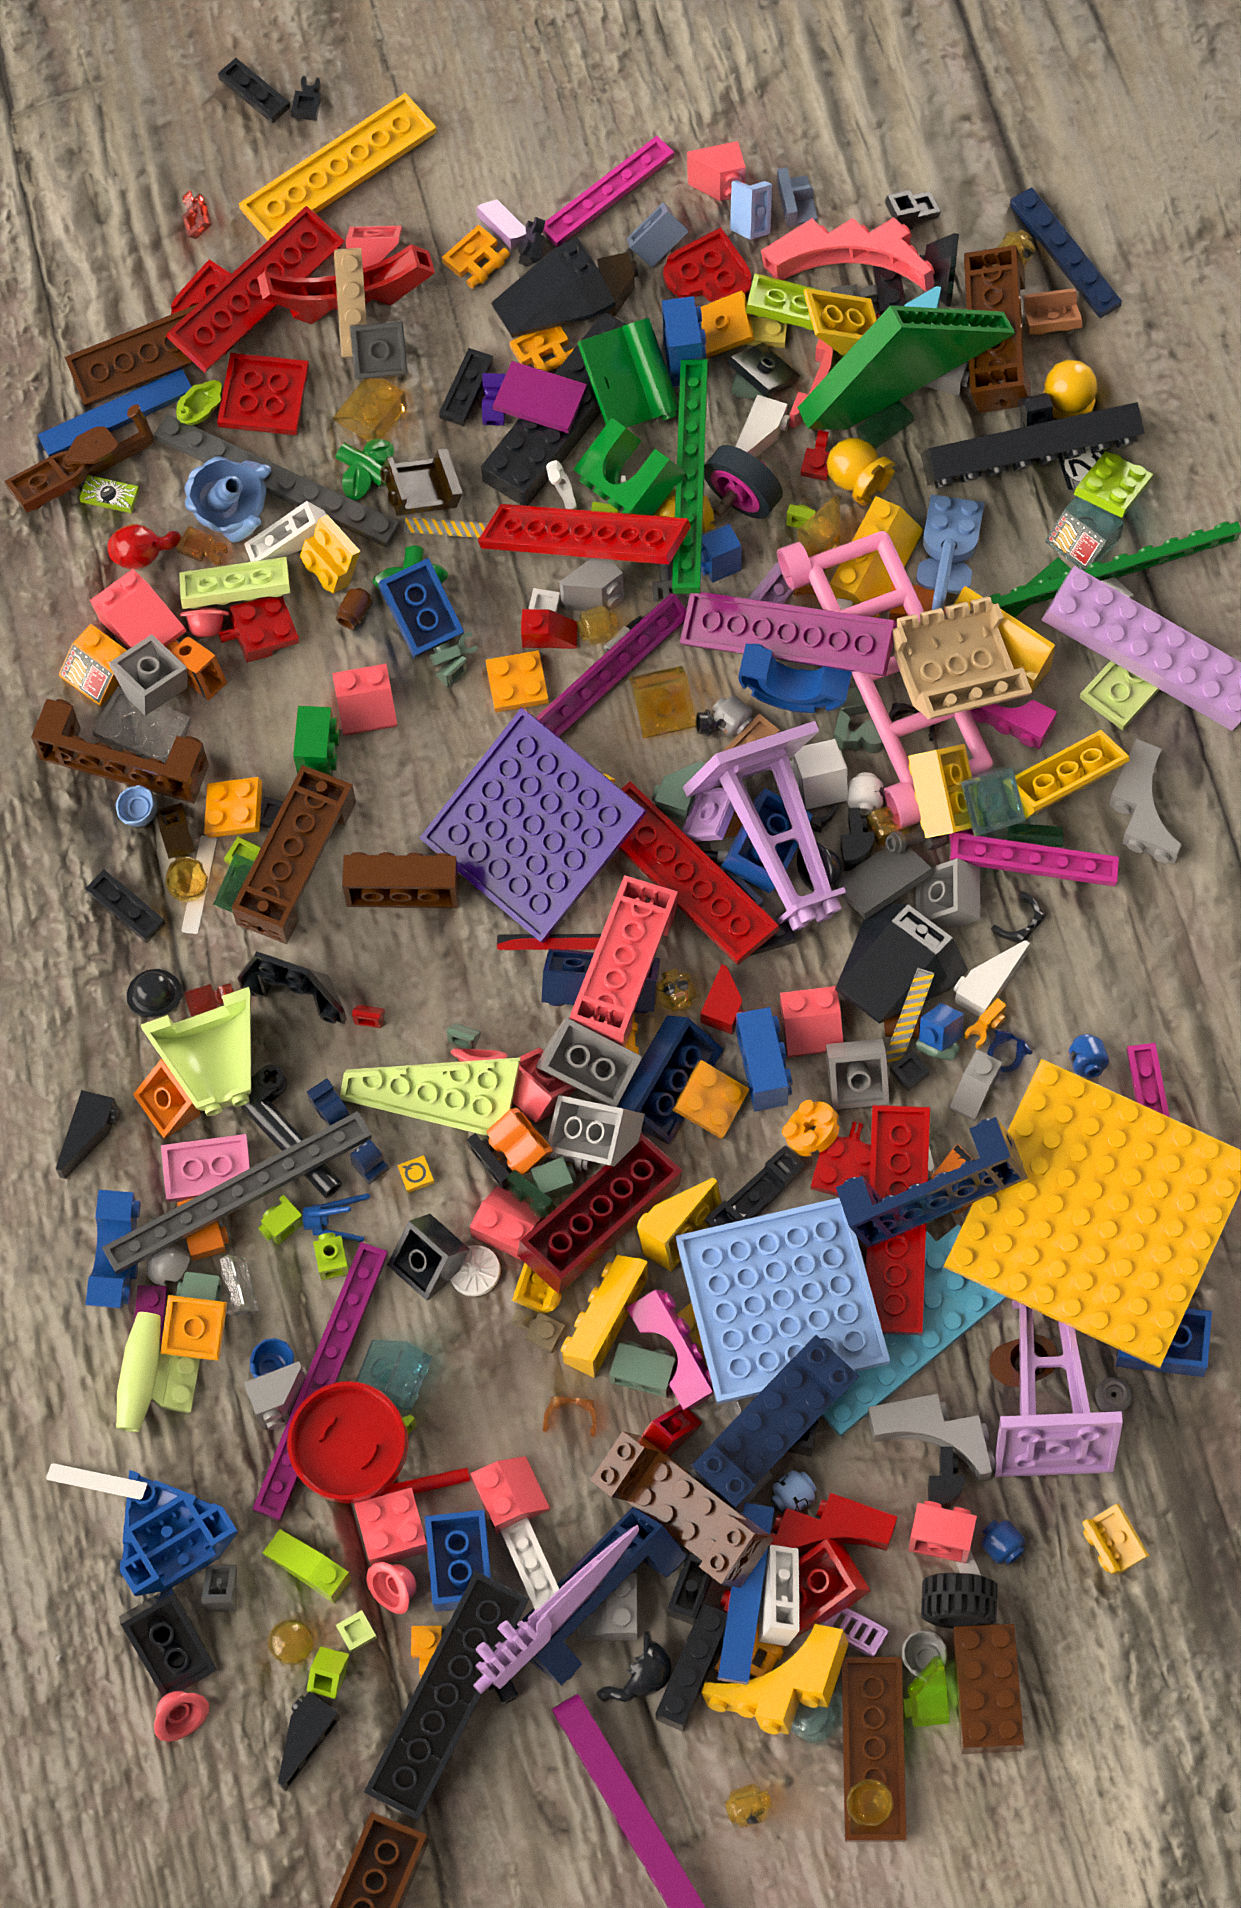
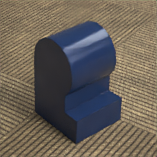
(327, 1102)
(369, 1161)

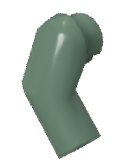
(948, 1054)

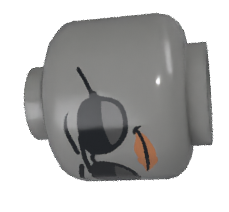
(731, 715)

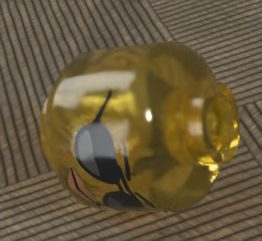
(1023, 243)
(676, 990)
(748, 1805)

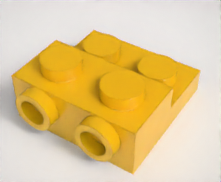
(330, 555)

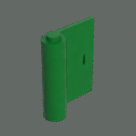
(629, 374)

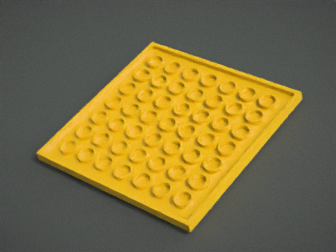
(1109, 1218)

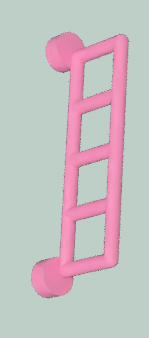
(804, 570)

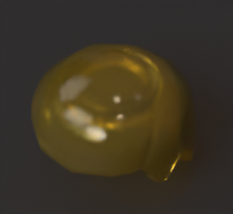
(186, 879)
(290, 1641)
(869, 1802)

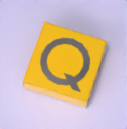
(415, 1174)

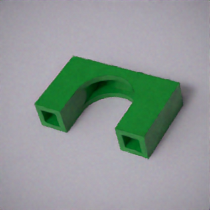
(603, 465)

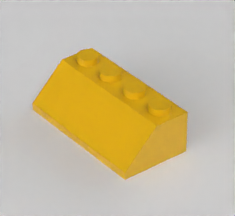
(867, 575)
(1024, 645)
(1068, 772)
(605, 1315)

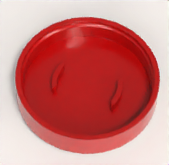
(347, 1442)

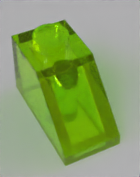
(928, 1696)

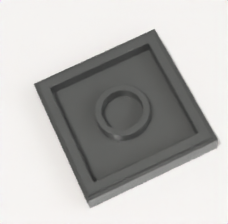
(378, 350)

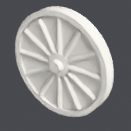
(478, 1272)

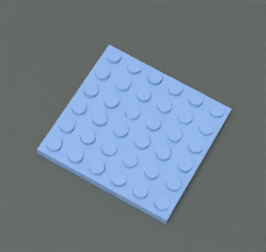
(772, 1287)

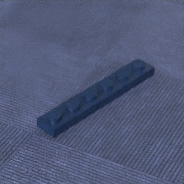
(1065, 252)

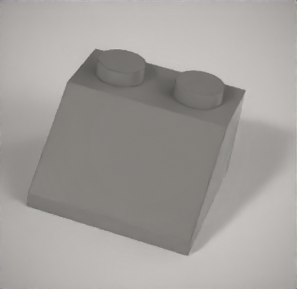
(592, 585)
(149, 674)
(950, 894)
(857, 1074)
(275, 1395)
(615, 1616)

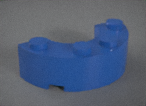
(789, 687)
(115, 1217)

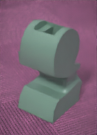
(864, 736)

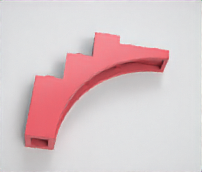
(849, 243)

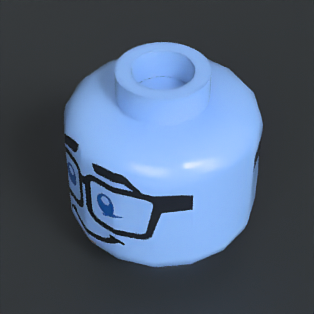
(793, 1491)

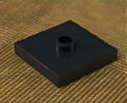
(763, 369)

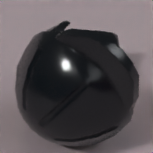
(648, 1674)

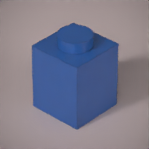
(941, 1027)

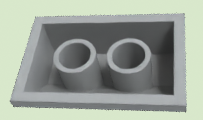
(589, 1062)
(593, 1130)

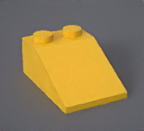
(839, 318)
(675, 1217)

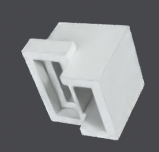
(820, 774)

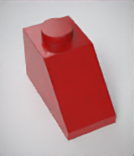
(547, 630)
(722, 1003)
(672, 1429)

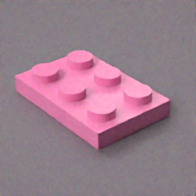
(202, 1165)

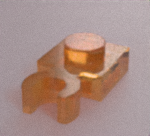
(199, 544)

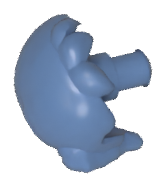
(228, 496)

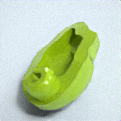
(199, 402)

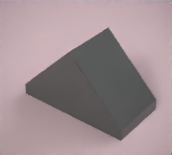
(220, 1588)

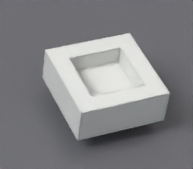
(544, 599)

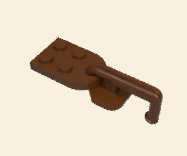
(88, 455)

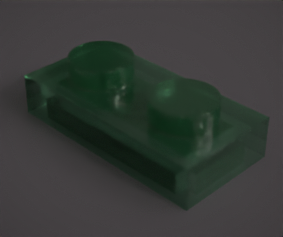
(885, 424)
(1036, 834)
(233, 882)
(524, 1190)

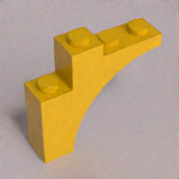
(775, 1696)

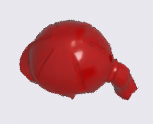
(139, 546)

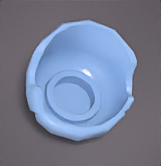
(136, 806)

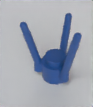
(318, 1216)

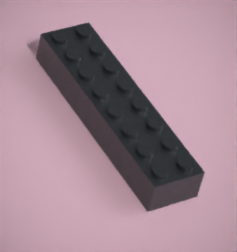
(1032, 443)
(521, 457)
(443, 1698)

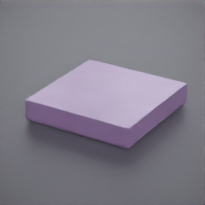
(709, 816)

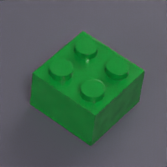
(316, 739)

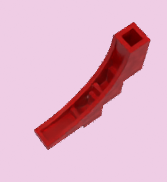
(383, 282)
(840, 1521)

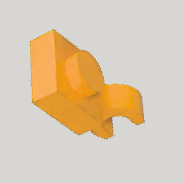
(991, 1018)
(423, 1644)

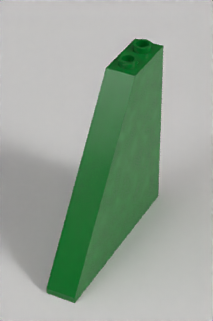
(898, 357)

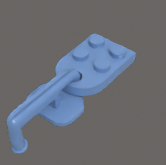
(949, 539)

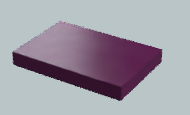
(540, 397)

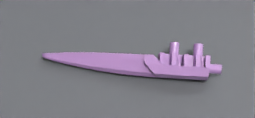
(547, 1620)

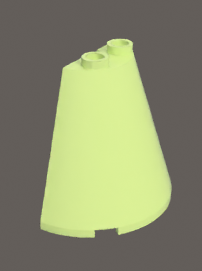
(209, 1052)

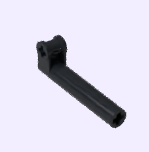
(278, 1128)

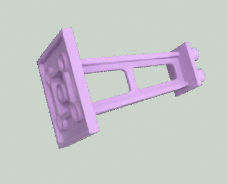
(773, 754)
(1054, 1442)

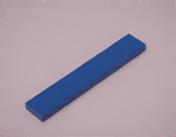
(114, 413)
(744, 1610)

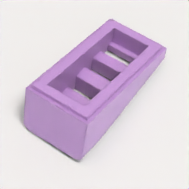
(859, 1645)

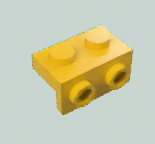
(535, 1292)
(1114, 1540)

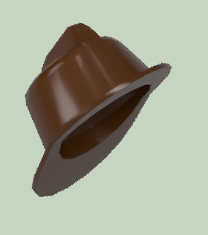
(1005, 1360)

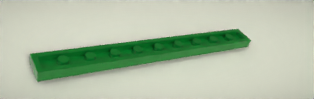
(691, 486)
(1124, 564)

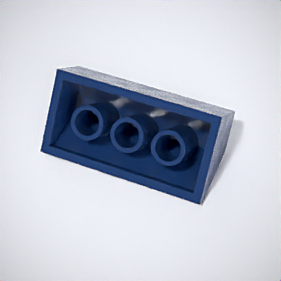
(566, 971)
(664, 1074)

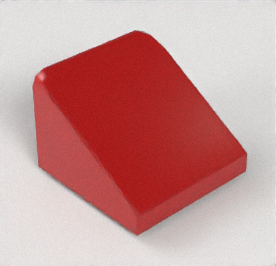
(368, 1016)

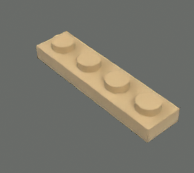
(349, 294)

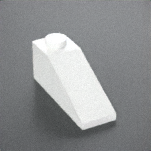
(763, 425)
(286, 534)
(989, 979)
(780, 1596)

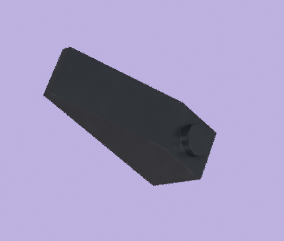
(87, 1129)
(307, 1730)

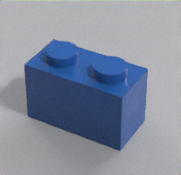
(720, 553)

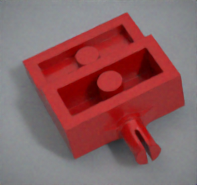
(261, 627)
(842, 1160)

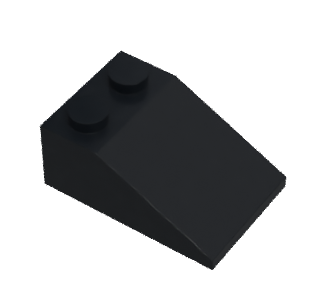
(167, 1642)

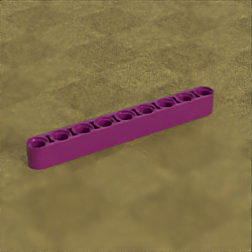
(626, 1804)

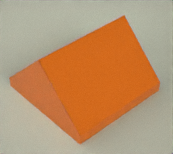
(165, 1101)

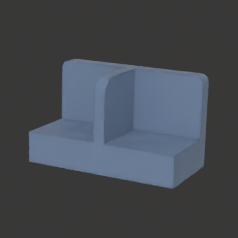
(796, 198)
(656, 235)

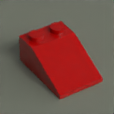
(827, 1584)

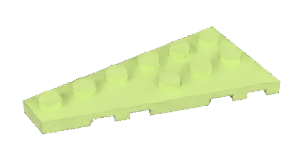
(449, 1094)

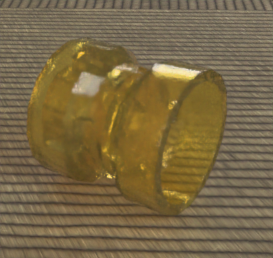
(882, 824)

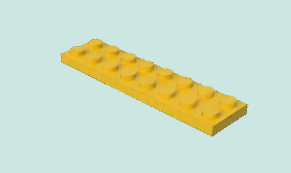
(339, 165)

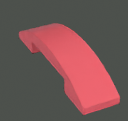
(823, 355)

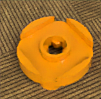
(810, 1114)

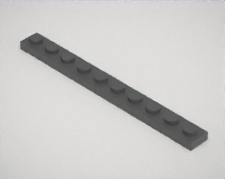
(281, 481)
(236, 1192)

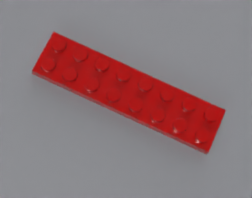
(237, 302)
(584, 533)
(703, 888)
(898, 1264)

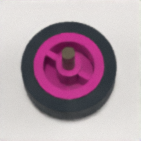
(742, 483)

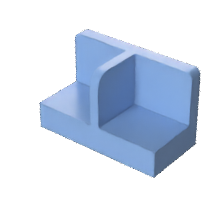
(751, 209)

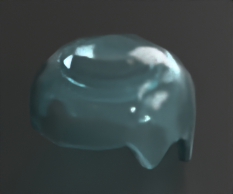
(813, 1723)

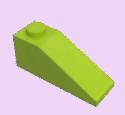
(308, 1565)

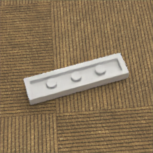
(530, 1562)

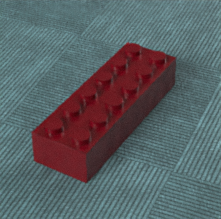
(598, 1214)

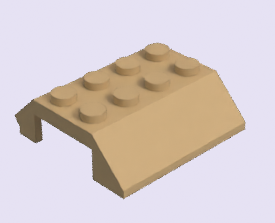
(956, 659)

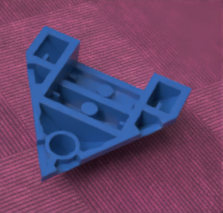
(170, 1536)

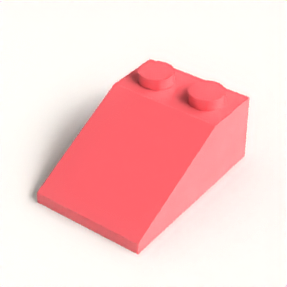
(136, 611)

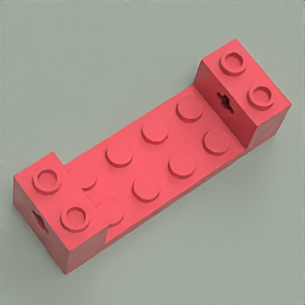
(624, 958)

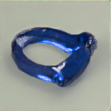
(1021, 1051)

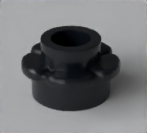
(705, 723)

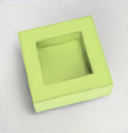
(356, 1631)

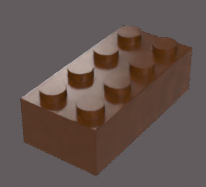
(400, 880)
(987, 1689)
(381, 1865)

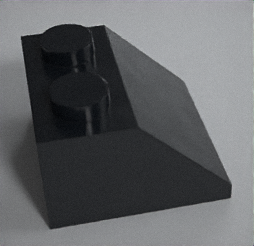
(427, 1255)

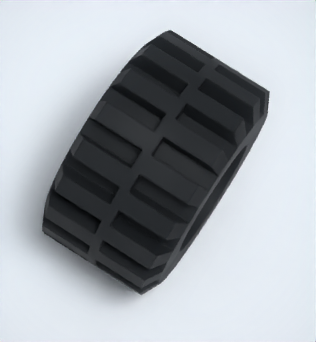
(959, 1600)

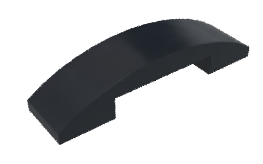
(760, 1190)

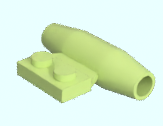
(152, 1375)

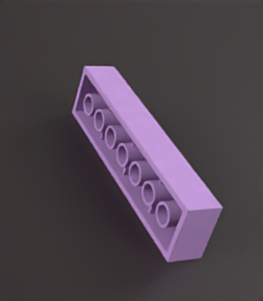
(1148, 646)

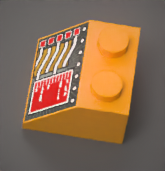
(89, 667)

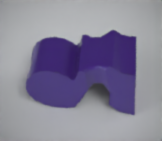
(491, 386)

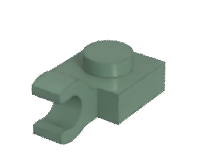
(445, 652)

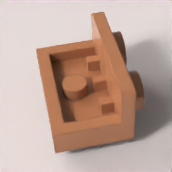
(1051, 311)

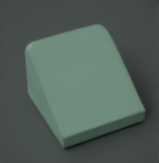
(452, 671)
(854, 703)
(463, 1036)

